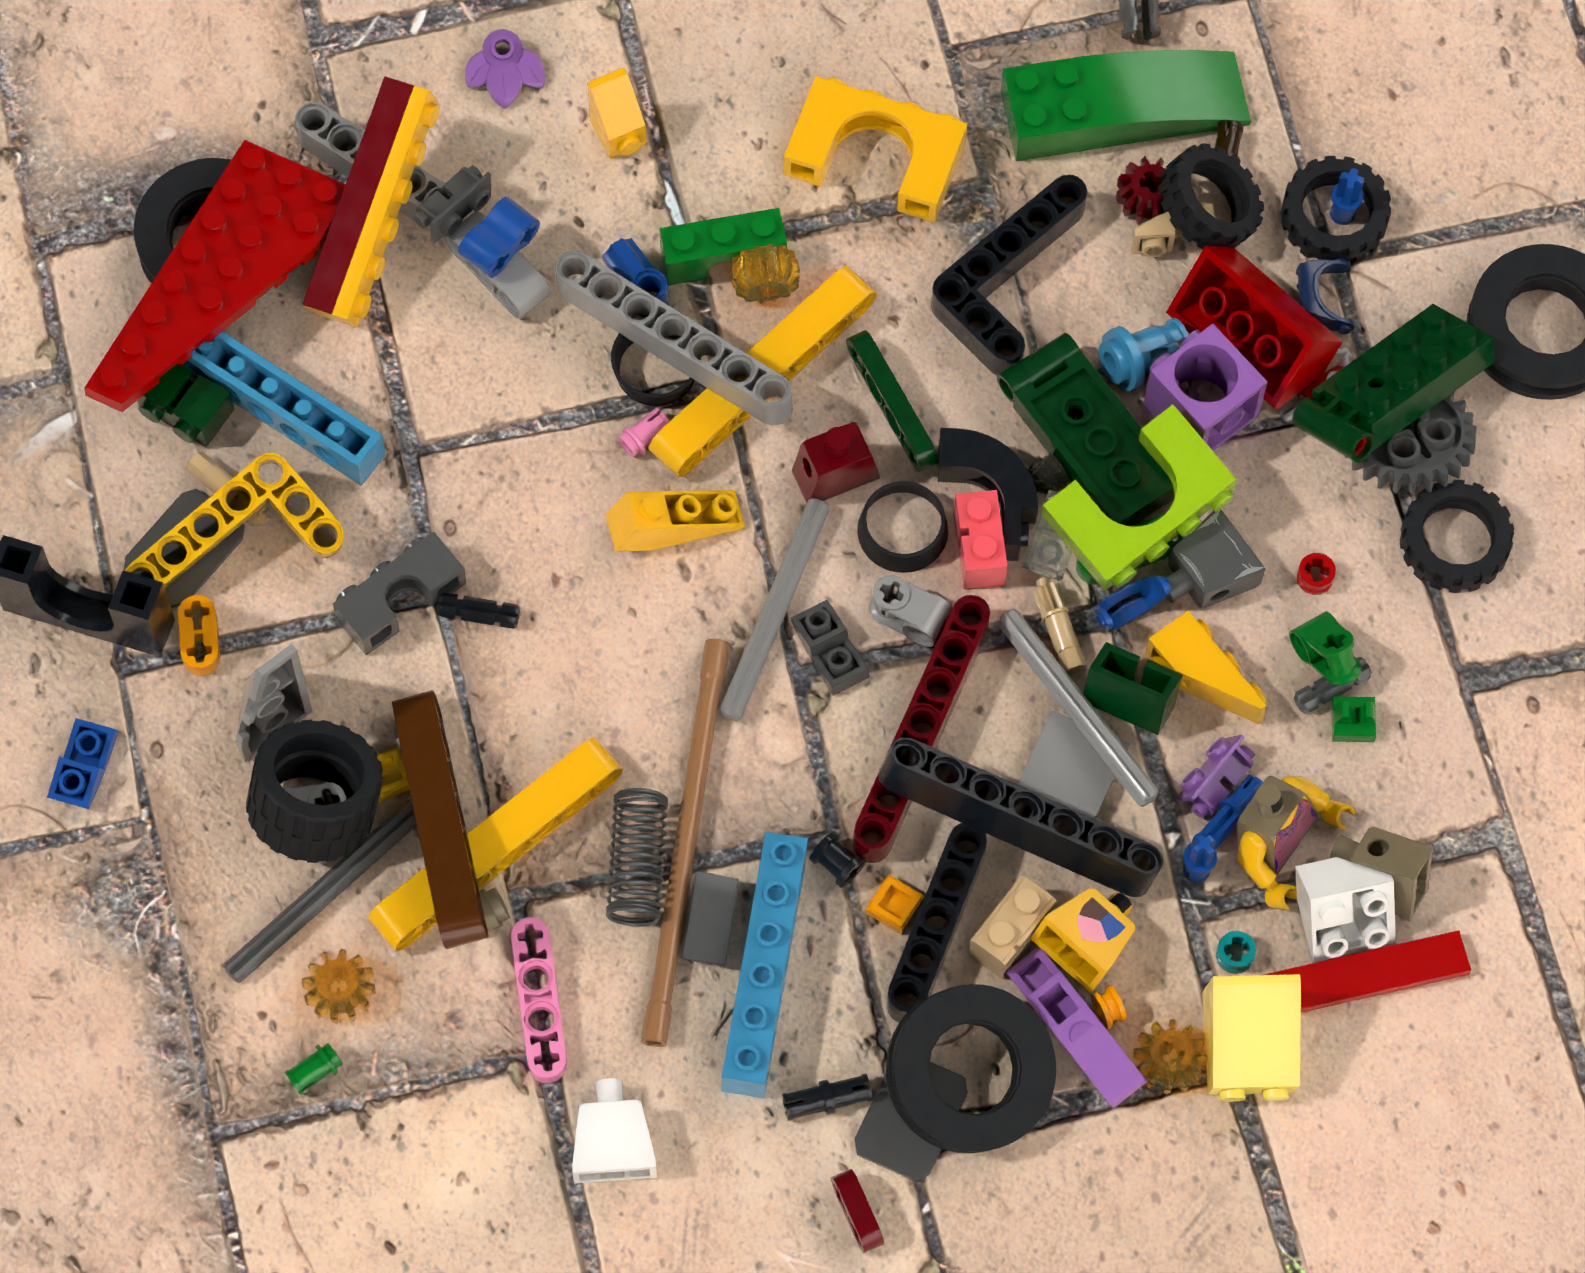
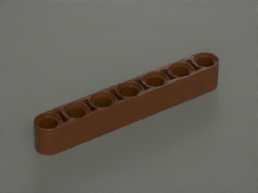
(440, 820)

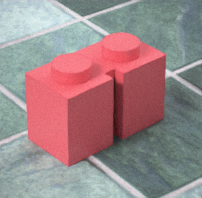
(983, 550)

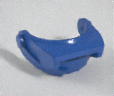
(1149, 593)

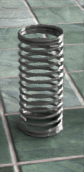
(636, 905)

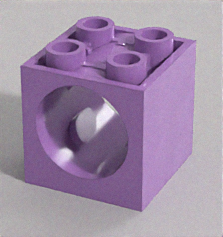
(1214, 359)

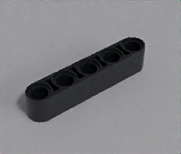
(940, 903)

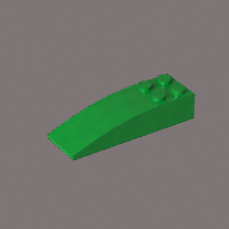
(1119, 99)

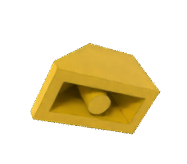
(616, 114)

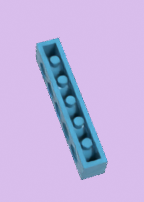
(290, 407)
(764, 965)

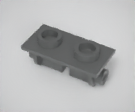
(468, 193)

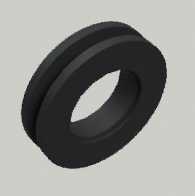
(165, 205)
(1515, 365)
(1029, 1053)

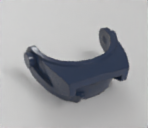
(1309, 297)

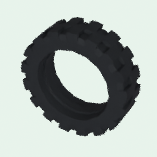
(1232, 181)
(1324, 245)
(1440, 572)

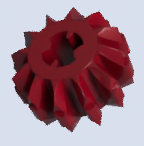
(1136, 188)

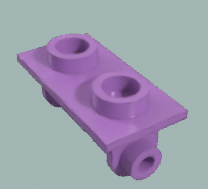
(1224, 761)

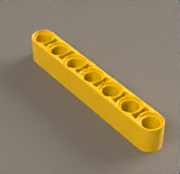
(784, 349)
(505, 836)

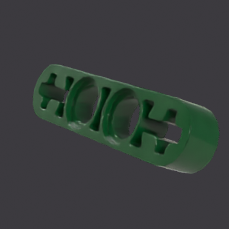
(892, 401)

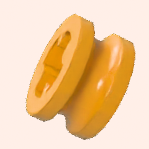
(1108, 1006)

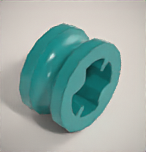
(1224, 945)

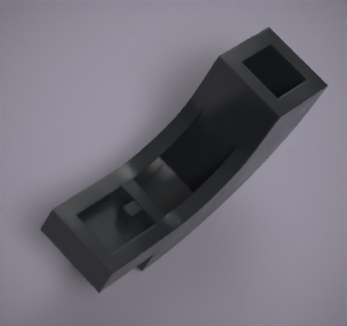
(991, 465)

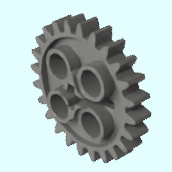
(1425, 449)

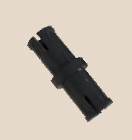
(827, 1097)

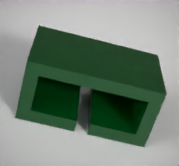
(191, 408)
(1113, 689)

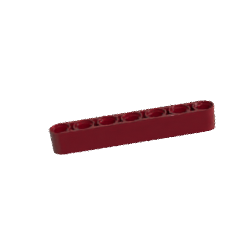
(926, 709)

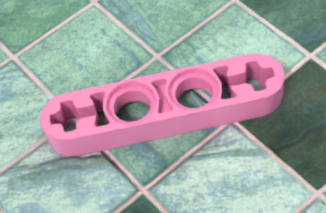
(537, 1000)

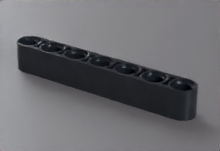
(1020, 817)

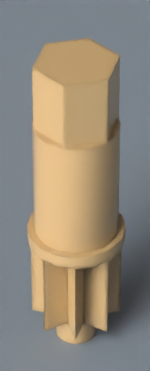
(216, 477)
(1060, 629)

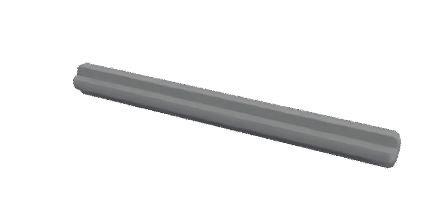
(774, 609)
(1078, 708)

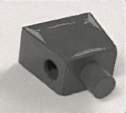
(1213, 563)

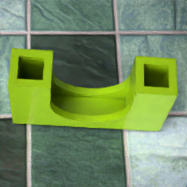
(1114, 550)

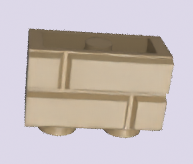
(1010, 926)

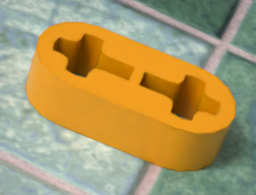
(208, 634)

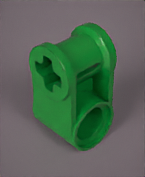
(1327, 649)

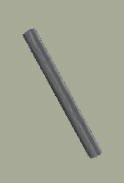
(321, 893)

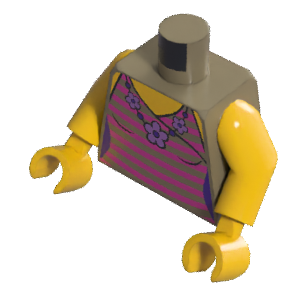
(1276, 825)

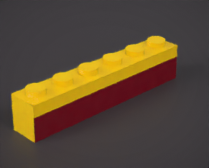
(371, 202)

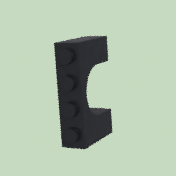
(131, 617)

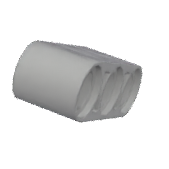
(517, 286)

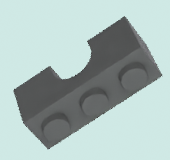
(422, 568)

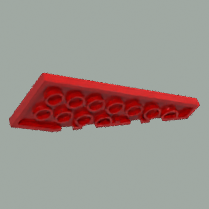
(242, 242)

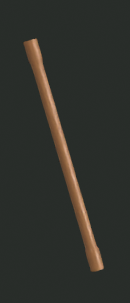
(659, 1006)

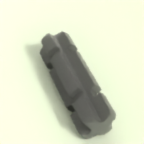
(1309, 697)

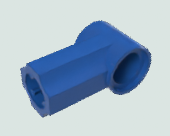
(629, 262)

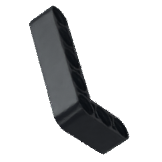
(1001, 267)

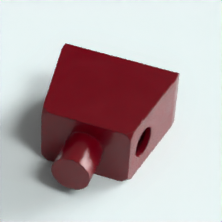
(837, 463)

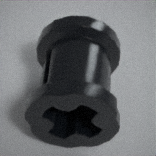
(837, 859)

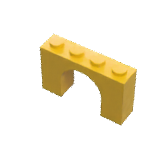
(839, 111)

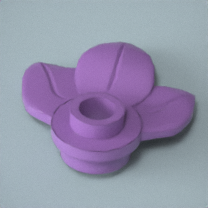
(505, 72)

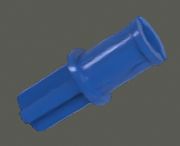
(1346, 197)
(1230, 810)
(1199, 858)

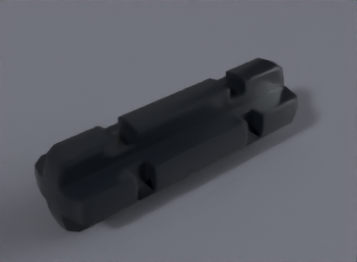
(478, 610)

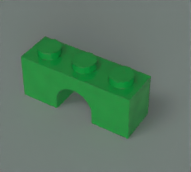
(697, 246)

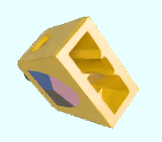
(1087, 935)

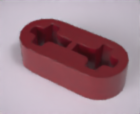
(857, 1210)

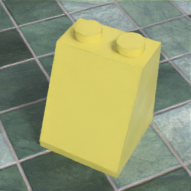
(1252, 1036)

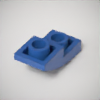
(83, 764)

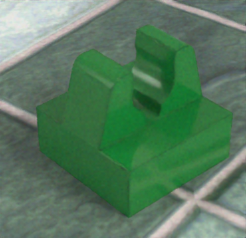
(1353, 719)

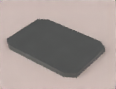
(174, 554)
(891, 1143)

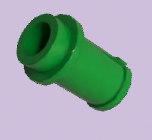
(314, 1068)

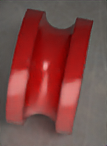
(1326, 567)

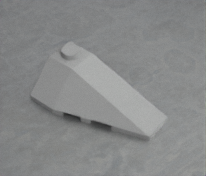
(271, 699)

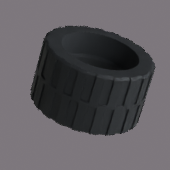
(323, 753)

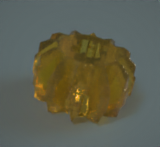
(765, 273)
(338, 1002)
(1161, 1043)

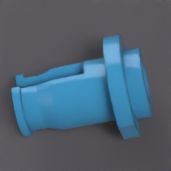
(1128, 356)

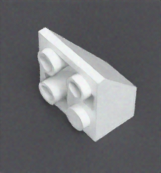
(1345, 908)

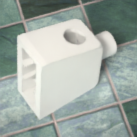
(612, 1138)

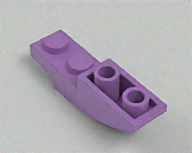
(1076, 1027)

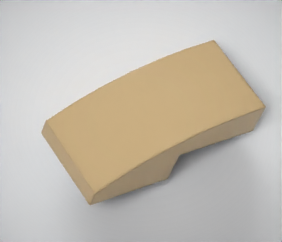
(1158, 235)

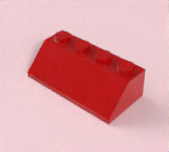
(1258, 319)

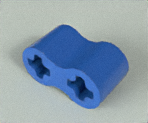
(499, 237)

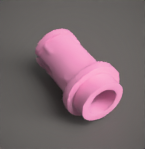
(640, 435)

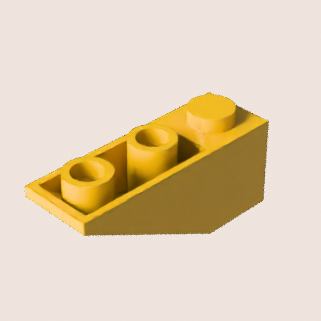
(671, 518)
(1207, 672)

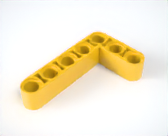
(230, 519)

